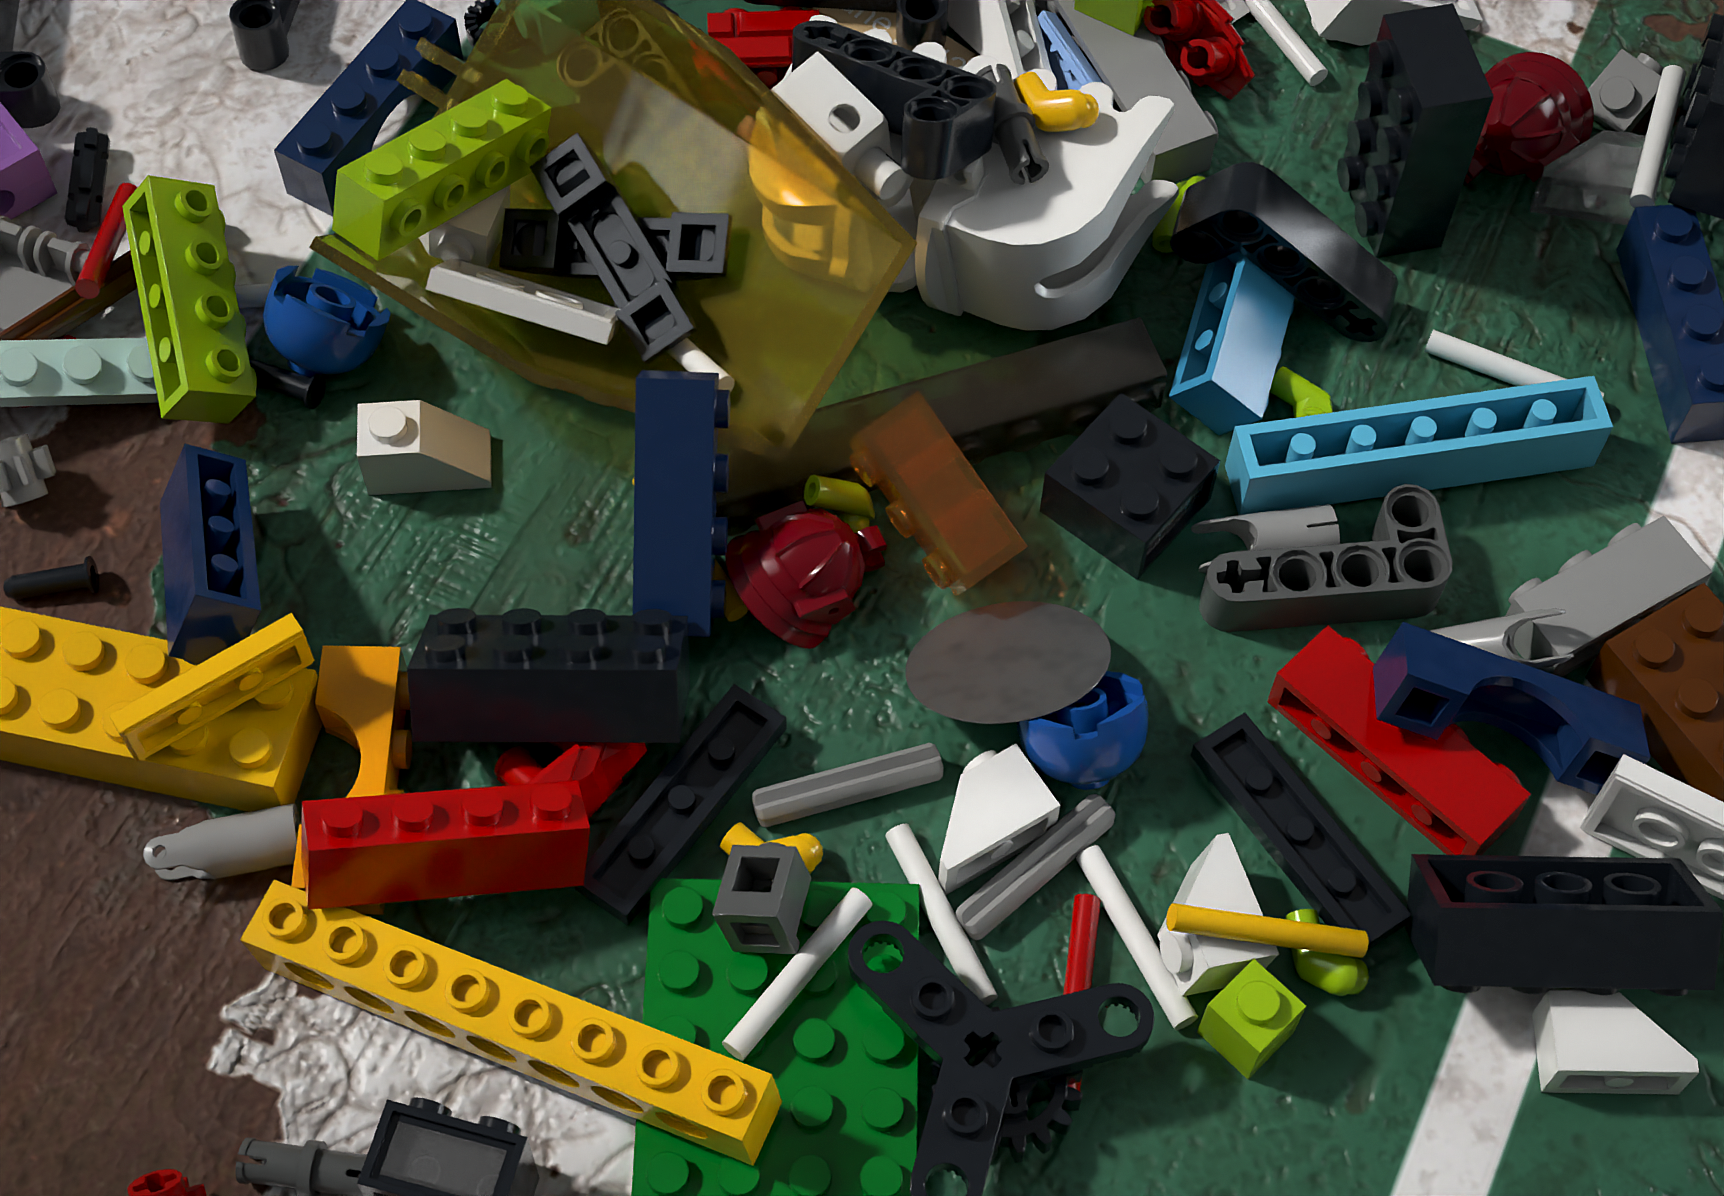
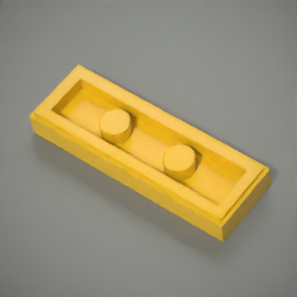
(212, 688)

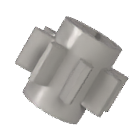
(23, 470)

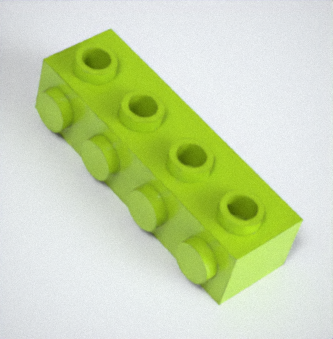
(440, 169)
(189, 301)

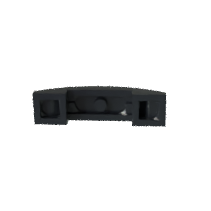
(544, 244)
(617, 246)

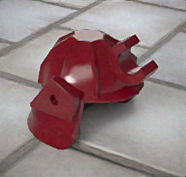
(1534, 117)
(802, 570)

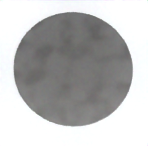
(1008, 662)

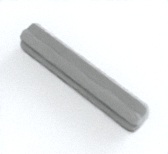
(847, 784)
(1035, 866)

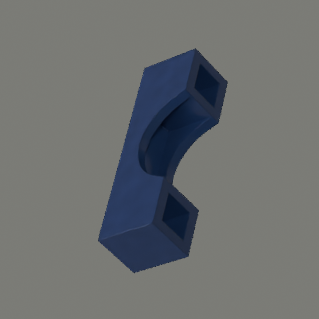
(360, 100)
(1437, 681)

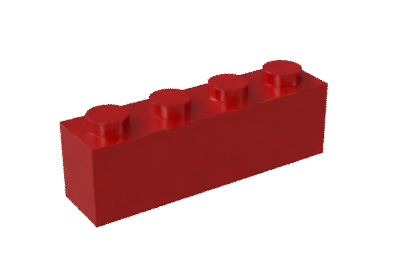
(1435, 785)
(443, 844)

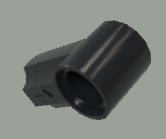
(262, 31)

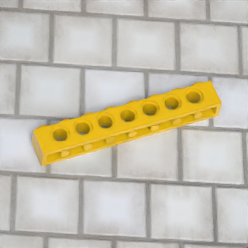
(516, 1022)

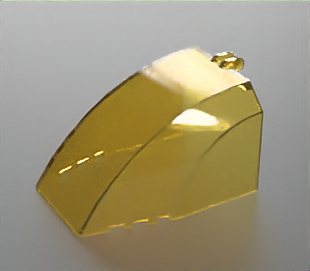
(677, 133)

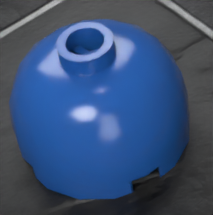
(322, 321)
(1092, 736)

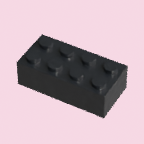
(1414, 130)
(1698, 140)
(550, 677)
(1563, 923)

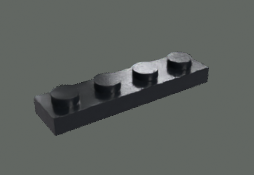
(681, 803)
(1298, 831)

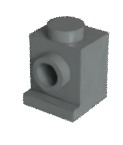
(762, 898)

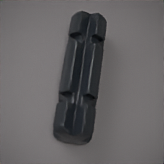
(87, 180)

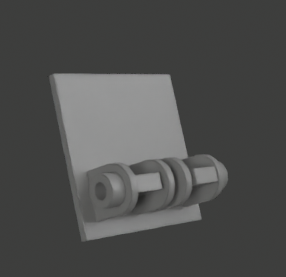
(34, 269)

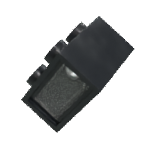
(1128, 485)
(433, 1154)

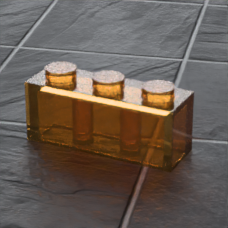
(935, 495)

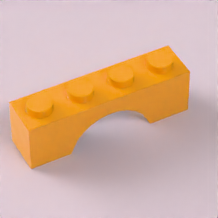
(365, 703)

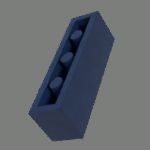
(1677, 317)
(677, 496)
(208, 555)

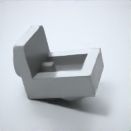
(1625, 91)

